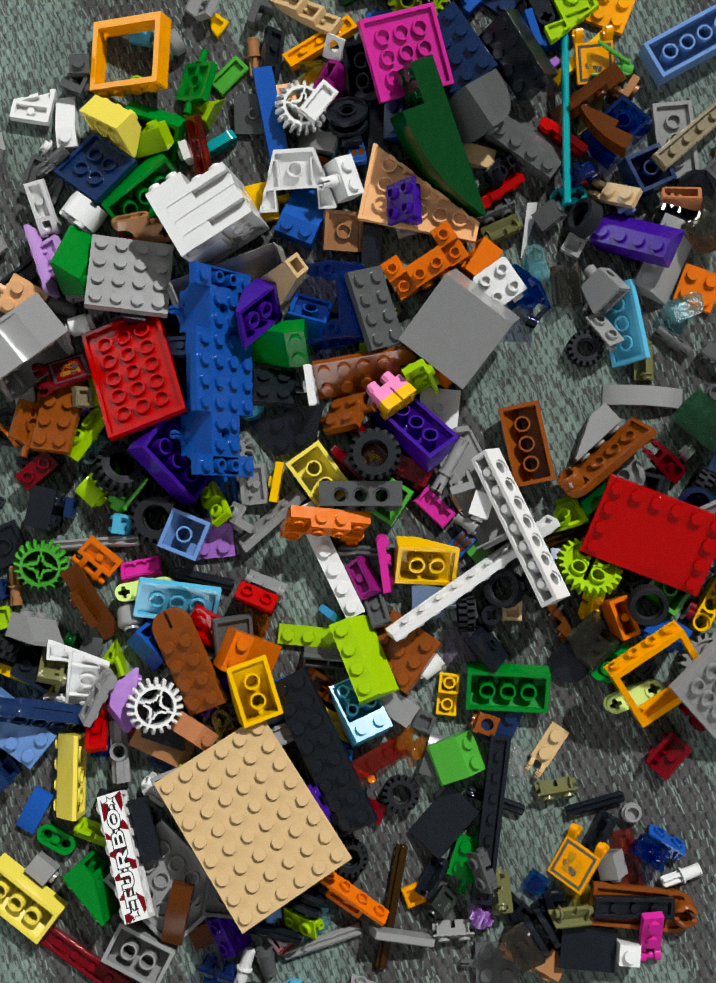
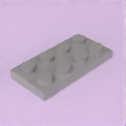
(667, 121)

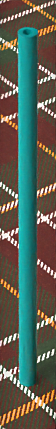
(566, 162)

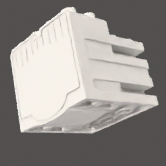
(206, 215)

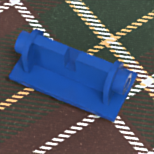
(671, 844)

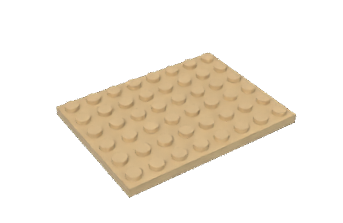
(252, 823)

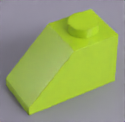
(154, 139)

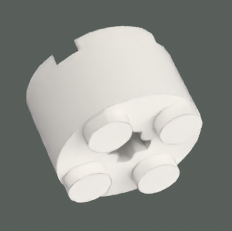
(83, 213)

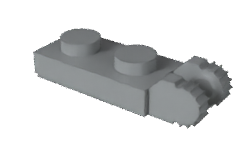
(97, 696)

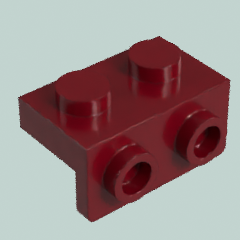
(411, 472)
(668, 755)

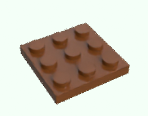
(408, 656)

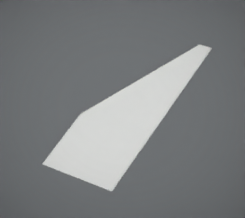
(531, 208)

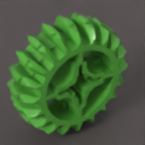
(23, 564)

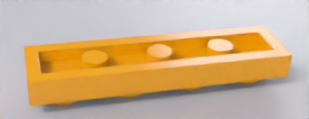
(314, 46)

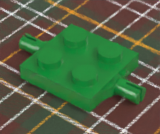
(196, 82)
(458, 860)

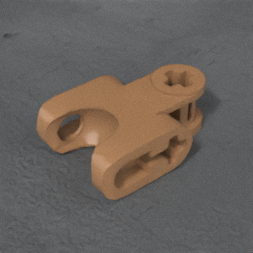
(141, 227)

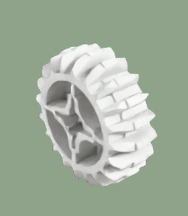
(293, 107)
(151, 714)

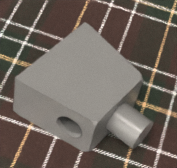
(603, 289)

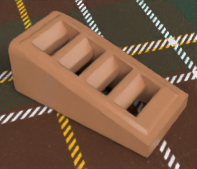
(682, 197)

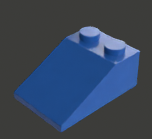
(301, 218)

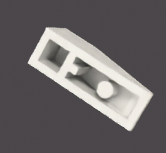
(67, 123)

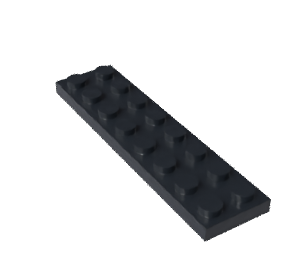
(324, 753)

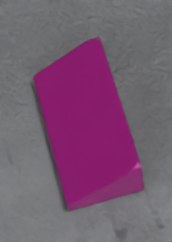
(363, 578)

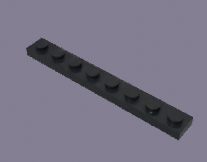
(492, 807)

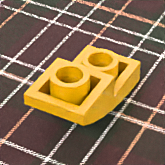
(447, 694)

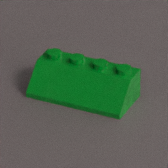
(130, 193)
(507, 689)

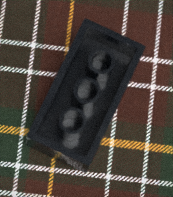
(518, 54)

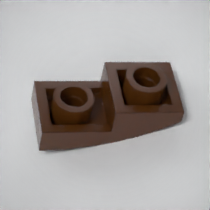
(563, 626)

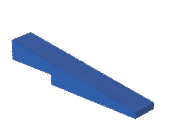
(266, 95)

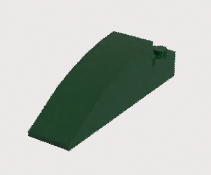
(433, 138)

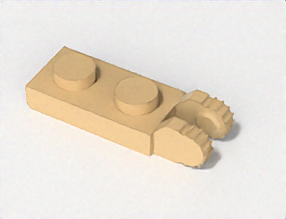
(615, 194)
(546, 748)

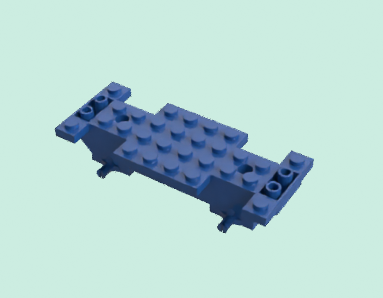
(216, 372)

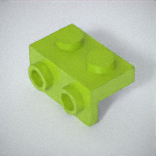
(421, 376)

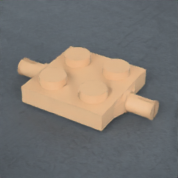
(18, 291)

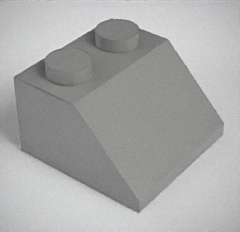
(33, 628)

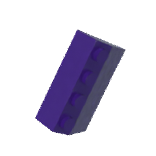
(164, 462)

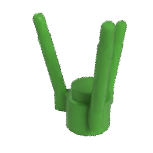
(625, 66)
(122, 503)

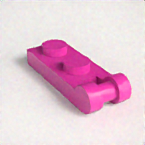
(384, 561)
(651, 935)

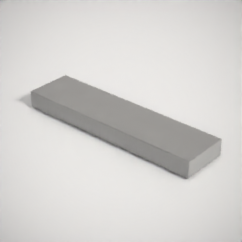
(270, 520)

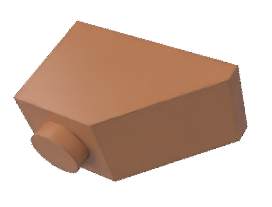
(193, 731)

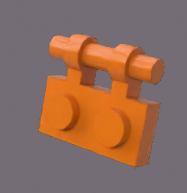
(100, 557)

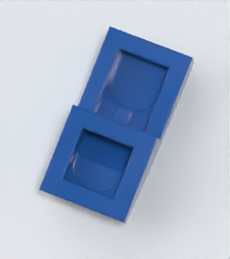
(35, 810)

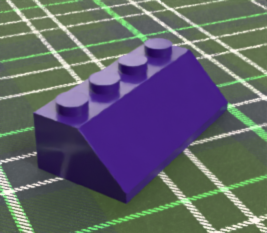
(637, 239)
(419, 433)

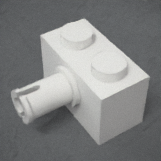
(342, 179)

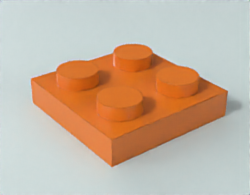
(697, 280)

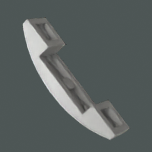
(642, 396)

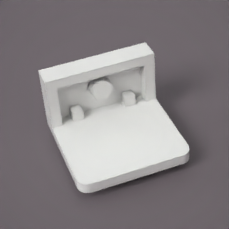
(501, 282)

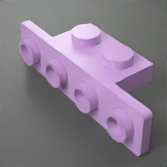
(42, 254)

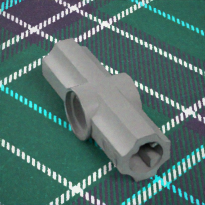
(120, 765)

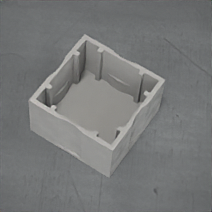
(458, 328)
(28, 337)

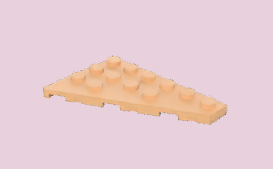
(435, 206)

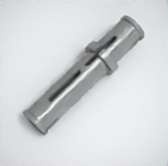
(447, 469)

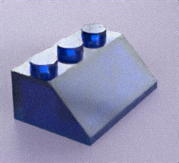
(630, 119)

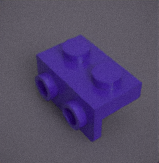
(228, 936)

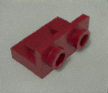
(38, 470)

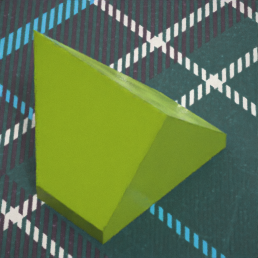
(208, 112)
(569, 513)
(117, 660)

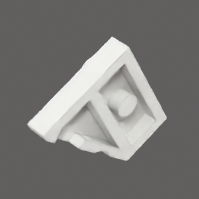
(34, 108)

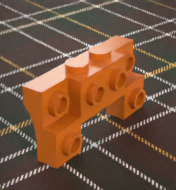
(428, 267)
(318, 521)

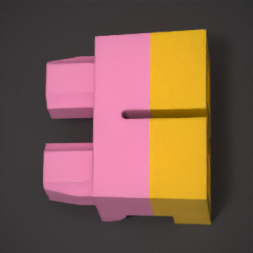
(392, 396)

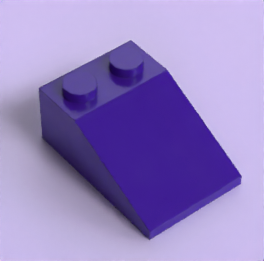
(257, 310)

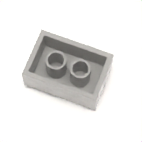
(139, 953)

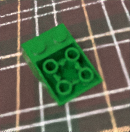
(92, 892)

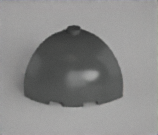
(480, 106)

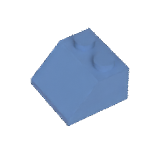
(184, 534)

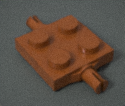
(347, 413)
(24, 423)

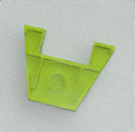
(571, 14)

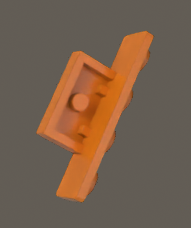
(353, 899)

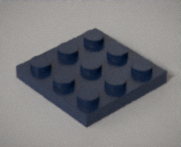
(96, 167)

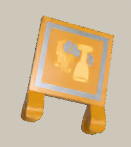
(591, 56)
(574, 862)

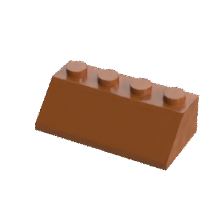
(526, 444)

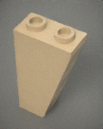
(287, 277)

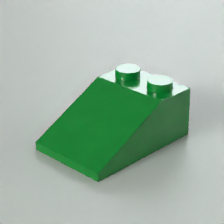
(283, 345)

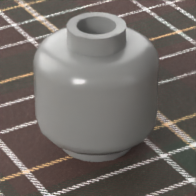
(126, 620)

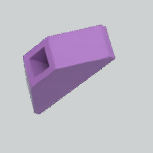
(118, 698)

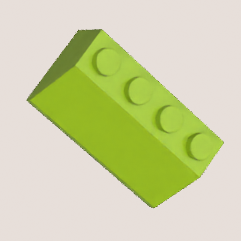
(363, 658)

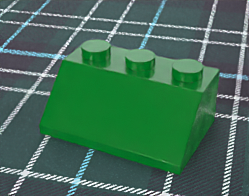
(175, 124)
(72, 261)

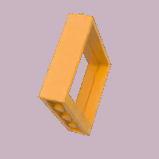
(129, 25)
(638, 654)

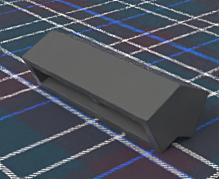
(323, 658)

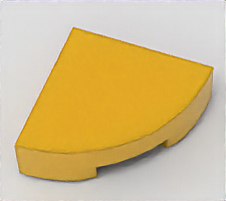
(218, 25)

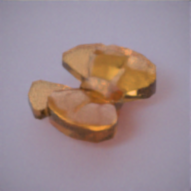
(261, 622)
(405, 742)

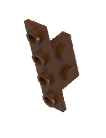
(591, 92)
(89, 603)

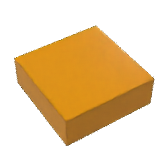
(411, 897)

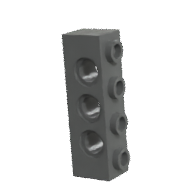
(393, 489)

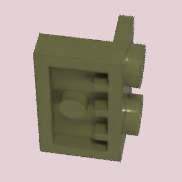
(51, 671)

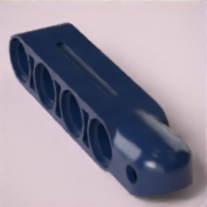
(41, 714)

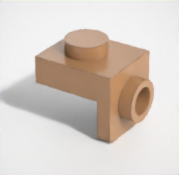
(630, 89)

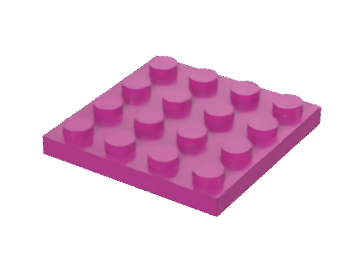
(398, 39)

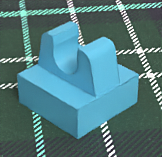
(121, 524)

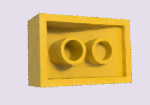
(424, 561)
(253, 691)

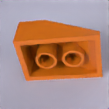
(241, 646)

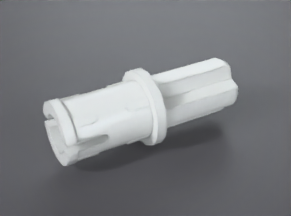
(681, 875)
(245, 964)

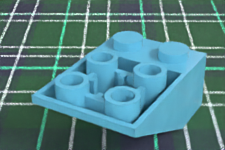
(358, 721)

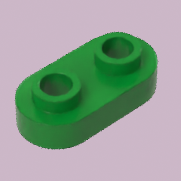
(56, 841)

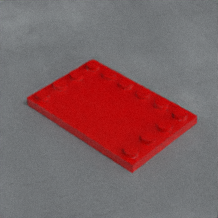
(133, 375)
(652, 535)

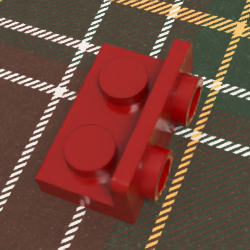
(256, 597)
(202, 620)

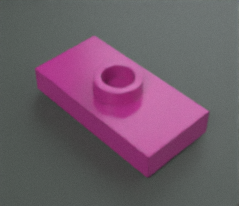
(434, 507)
(144, 567)

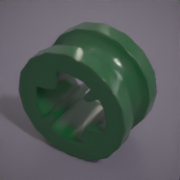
(71, 639)

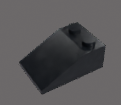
(357, 72)

